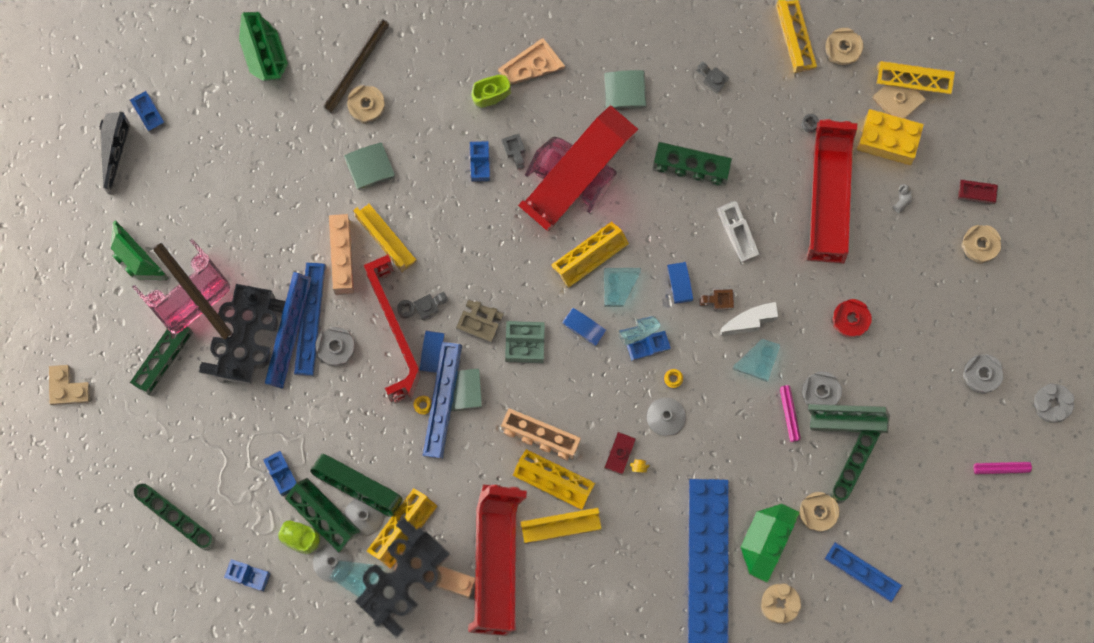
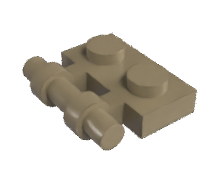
(478, 326)

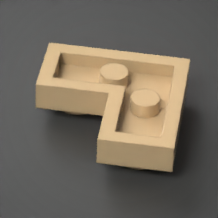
(63, 391)

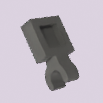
(714, 78)
(514, 148)
(427, 305)

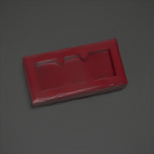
(977, 191)
(620, 453)

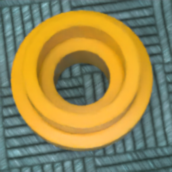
(673, 372)
(418, 401)
(639, 466)

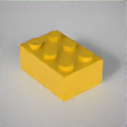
(890, 137)

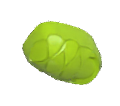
(490, 90)
(299, 537)

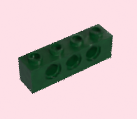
(701, 159)

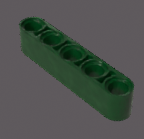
(855, 468)
(356, 485)
(165, 513)

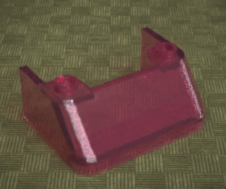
(550, 154)
(176, 308)

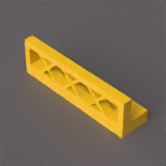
(792, 36)
(915, 71)
(385, 237)
(592, 254)
(552, 481)
(416, 514)
(561, 525)

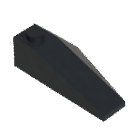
(113, 139)

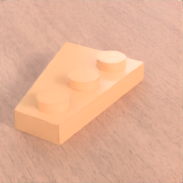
(532, 63)

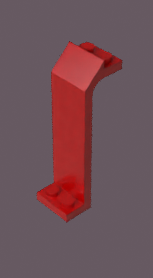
(578, 167)
(831, 191)
(396, 392)
(496, 560)

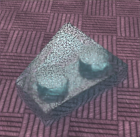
(618, 285)
(759, 360)
(350, 576)

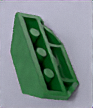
(261, 47)
(133, 256)
(767, 539)

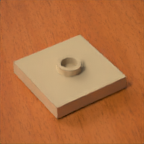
(898, 100)

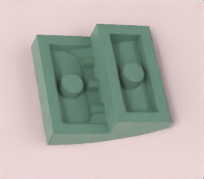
(625, 89)
(369, 166)
(524, 342)
(467, 390)

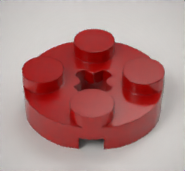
(861, 313)

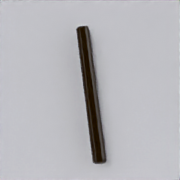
(355, 66)
(193, 292)

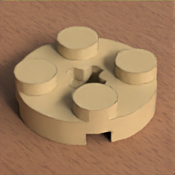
(847, 56)
(365, 114)
(978, 253)
(813, 521)
(769, 602)

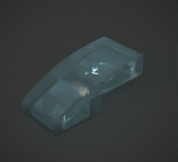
(643, 329)

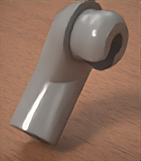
(904, 198)

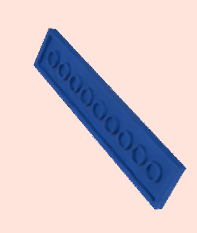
(708, 561)

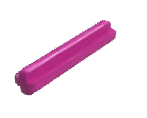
(790, 414)
(1002, 468)

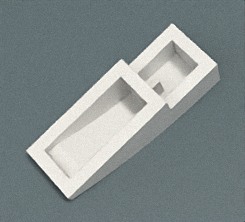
(737, 230)
(750, 320)

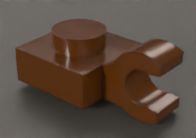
(720, 299)

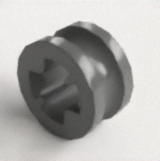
(805, 126)
(405, 303)

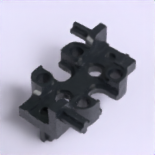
(242, 369)
(420, 545)

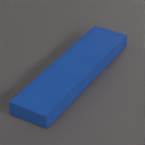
(863, 572)

